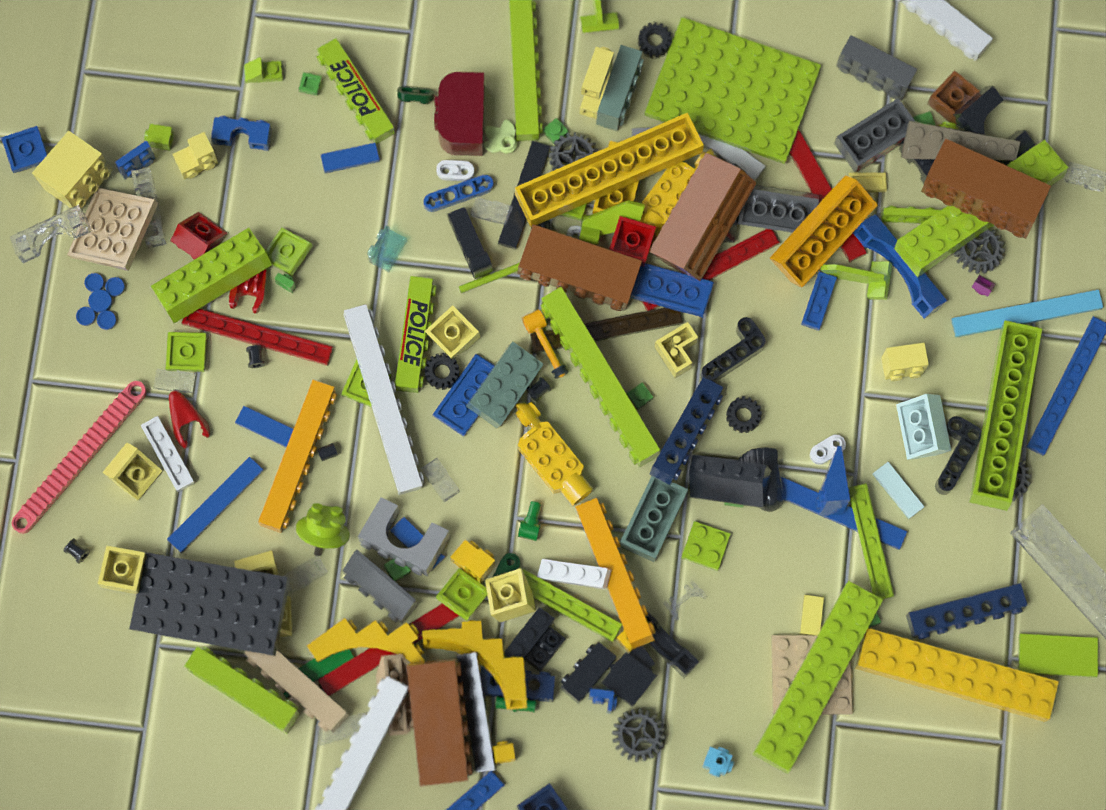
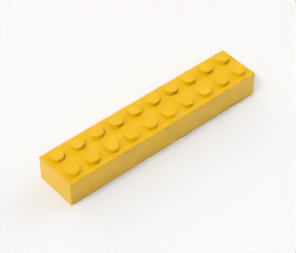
(609, 169)
(957, 675)

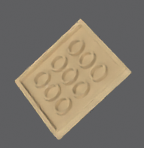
(117, 229)
(787, 657)

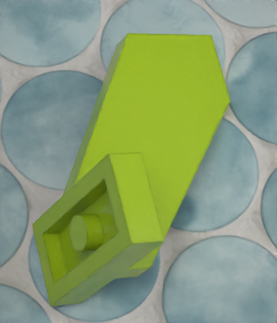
(599, 21)
(606, 220)
(877, 279)

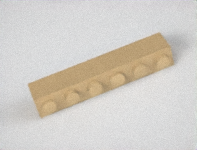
(300, 688)

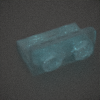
(386, 249)

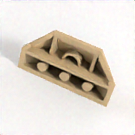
(397, 668)

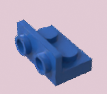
(602, 696)

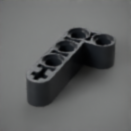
(471, 247)
(731, 356)
(956, 458)

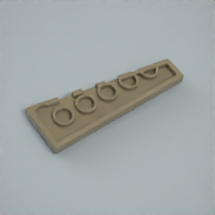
(925, 141)

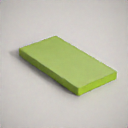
(1058, 655)

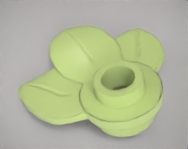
(499, 136)

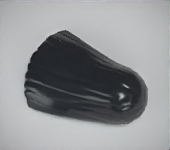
(768, 457)

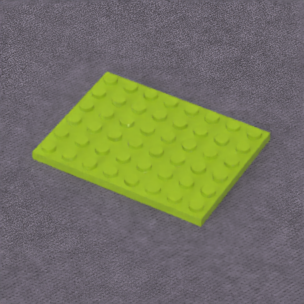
(733, 89)

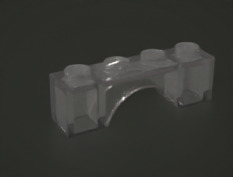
(145, 187)
(30, 241)

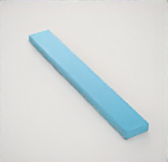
(1027, 313)

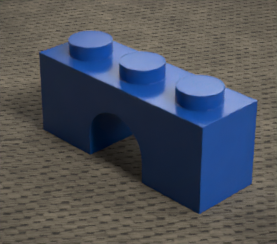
(226, 129)

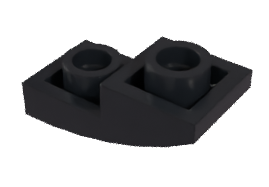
(545, 649)

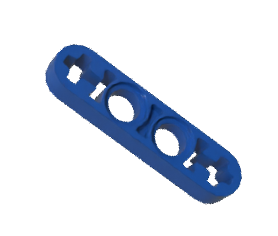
(457, 191)

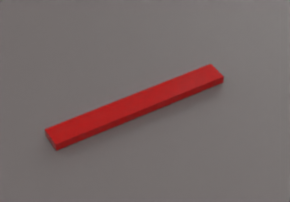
(818, 185)
(735, 256)
(259, 335)
(371, 657)

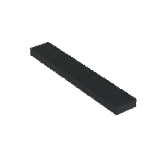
(532, 169)
(476, 712)

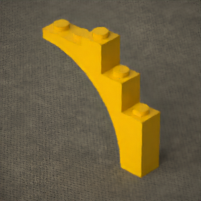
(343, 637)
(468, 639)

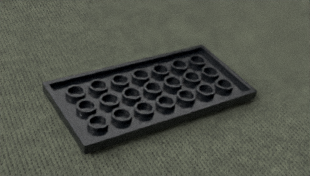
(210, 604)

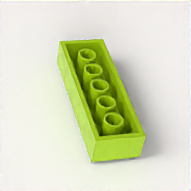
(211, 275)
(241, 689)

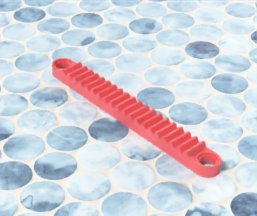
(78, 457)

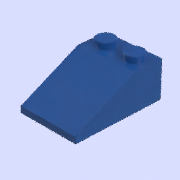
(834, 492)

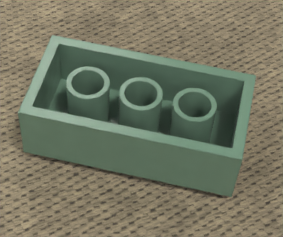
(620, 88)
(504, 385)
(653, 518)

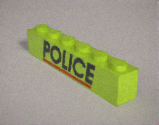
(355, 91)
(414, 335)

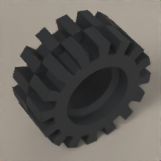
(654, 50)
(441, 382)
(751, 406)

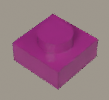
(983, 286)

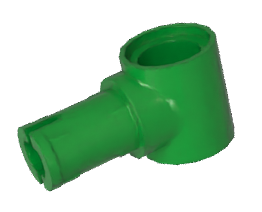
(530, 526)

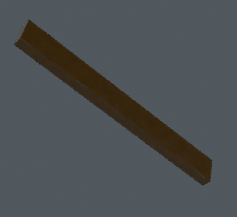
(618, 327)

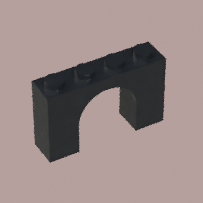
(974, 112)

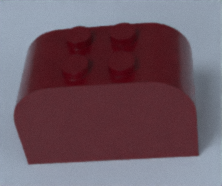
(460, 113)

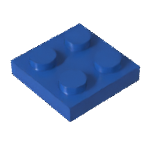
(24, 149)
(136, 159)

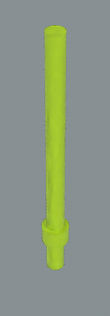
(488, 278)

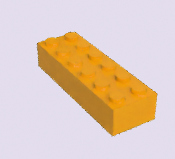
(823, 231)

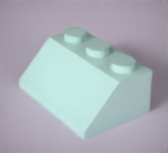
(923, 427)

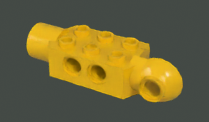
(667, 193)
(551, 456)

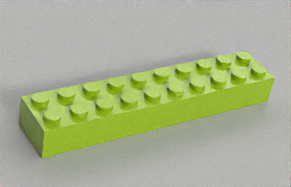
(953, 229)
(600, 377)
(1005, 416)
(817, 677)

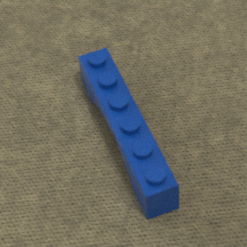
(923, 292)

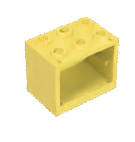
(72, 171)

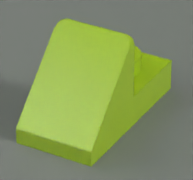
(263, 71)

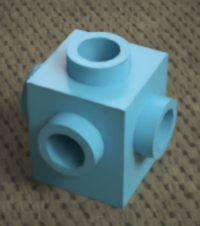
(718, 754)

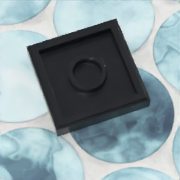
(629, 679)

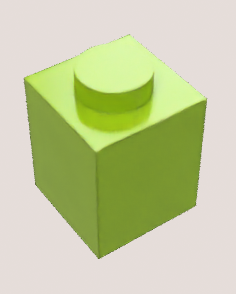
(159, 136)

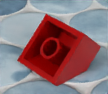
(197, 235)
(632, 239)

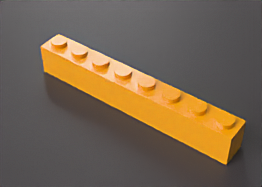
(297, 456)
(619, 582)

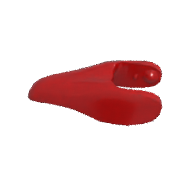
(254, 287)
(182, 413)

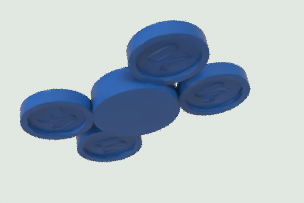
(100, 301)

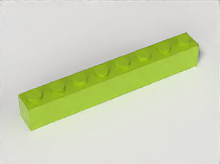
(524, 70)

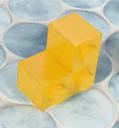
(473, 561)

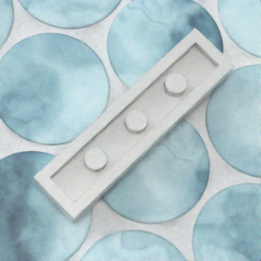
(167, 454)
(574, 574)

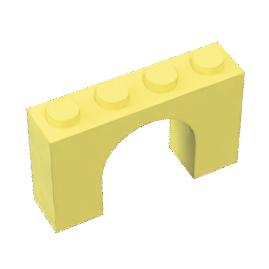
(596, 81)

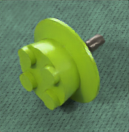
(323, 528)

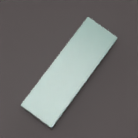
(898, 490)

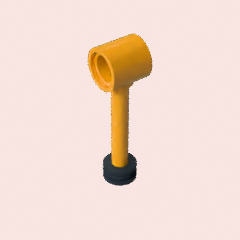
(534, 323)

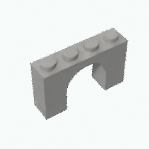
(418, 558)

